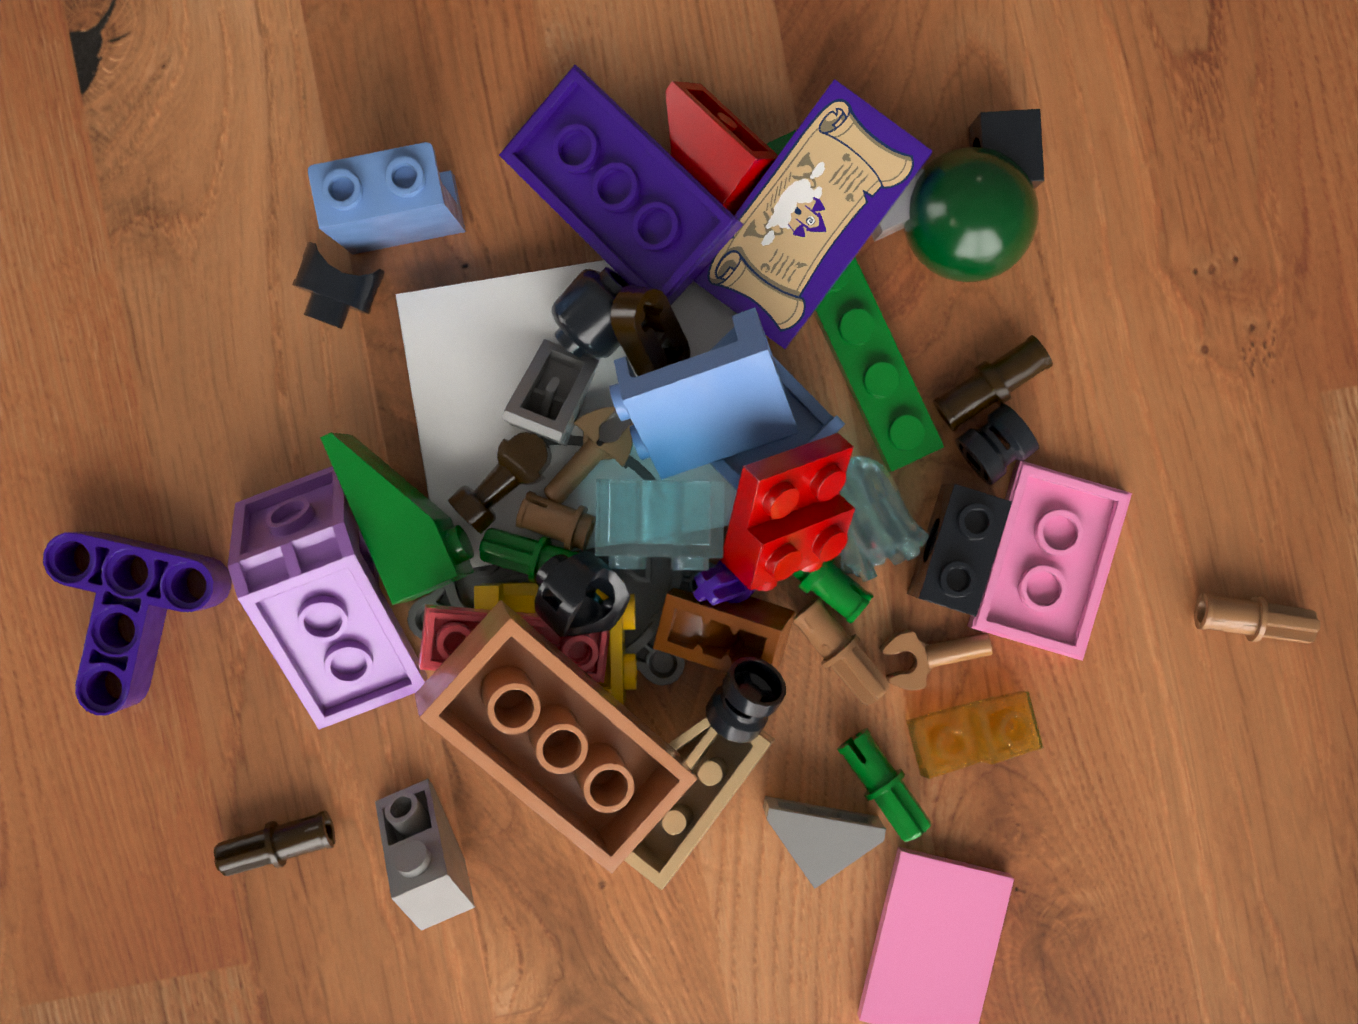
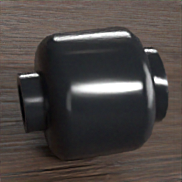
(585, 313)

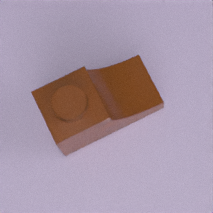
(722, 631)

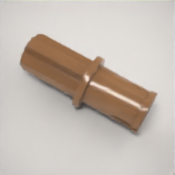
(1256, 618)
(841, 652)

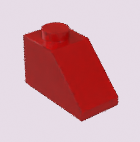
(715, 144)

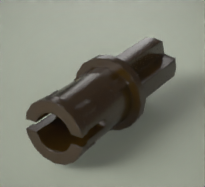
(275, 844)

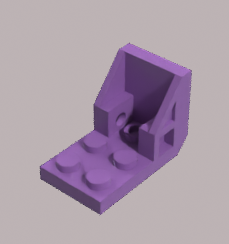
(319, 599)

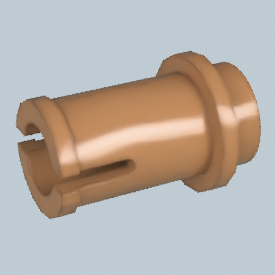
(556, 521)

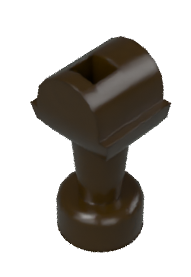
(519, 462)

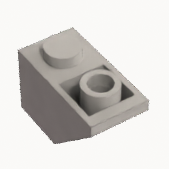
(423, 856)

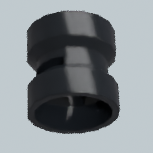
(997, 444)
(745, 699)

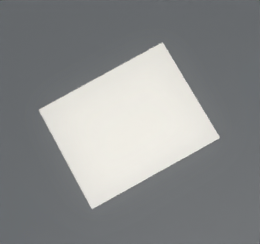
(467, 358)

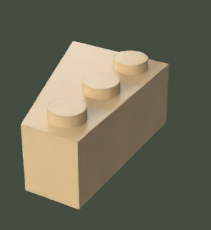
(720, 773)

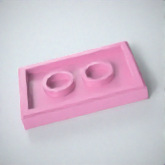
(1051, 560)
(935, 941)

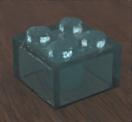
(659, 521)

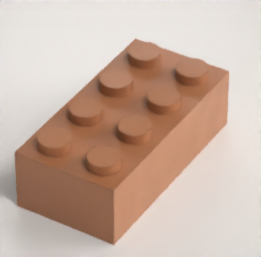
(554, 737)

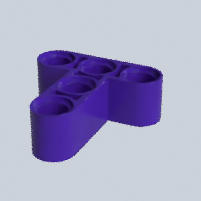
(118, 595)

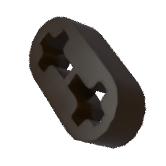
(648, 329)

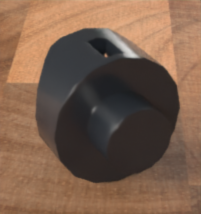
(332, 290)
(569, 596)

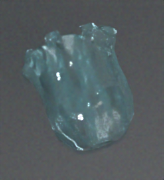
(880, 521)

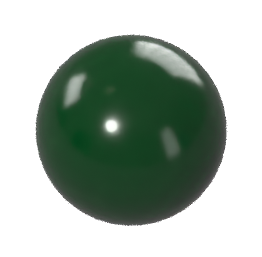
(971, 214)

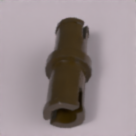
(993, 382)

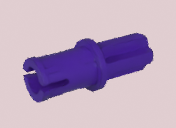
(720, 585)

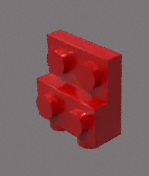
(789, 513)

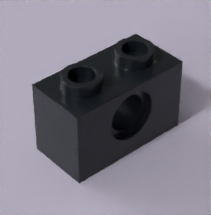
(959, 548)

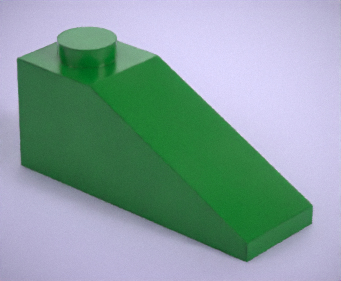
(404, 531)

